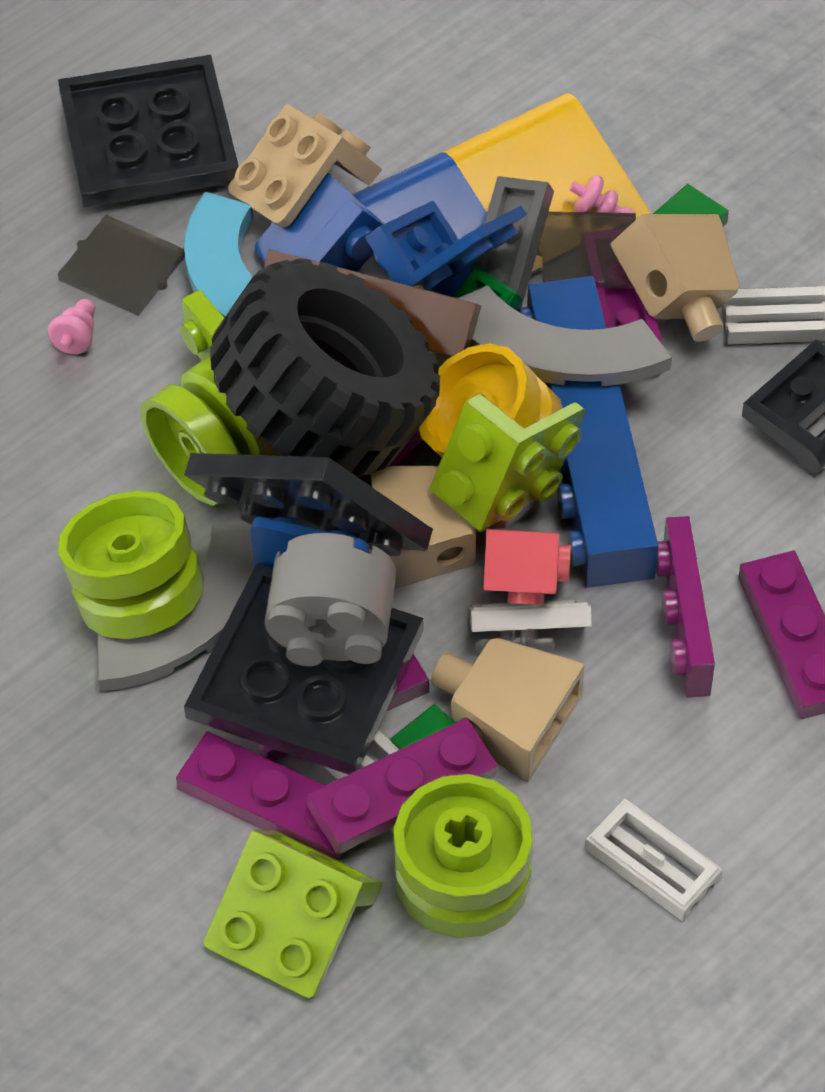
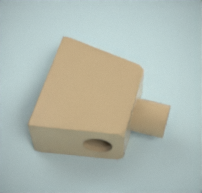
(680, 268)
(453, 537)
(512, 699)

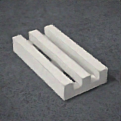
(778, 308)
(529, 616)
(638, 875)

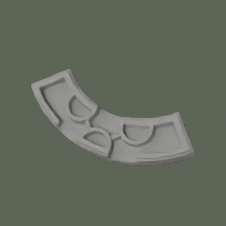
(564, 354)
(152, 657)

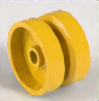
(498, 377)

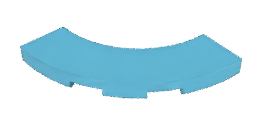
(214, 249)

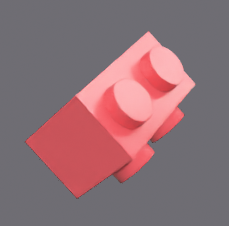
(525, 564)

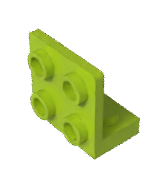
(287, 910)

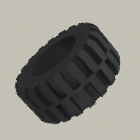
(324, 366)

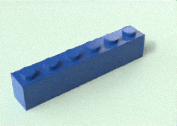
(602, 474)

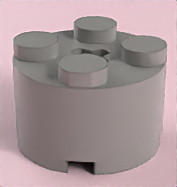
(330, 600)

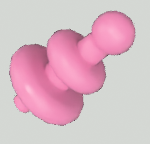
(591, 197)
(73, 328)

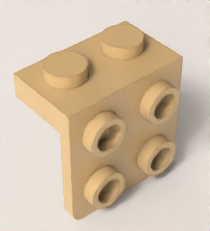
(294, 161)

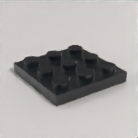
(148, 131)
(310, 492)
(305, 711)

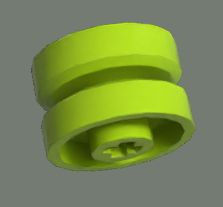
(196, 421)
(131, 564)
(463, 855)

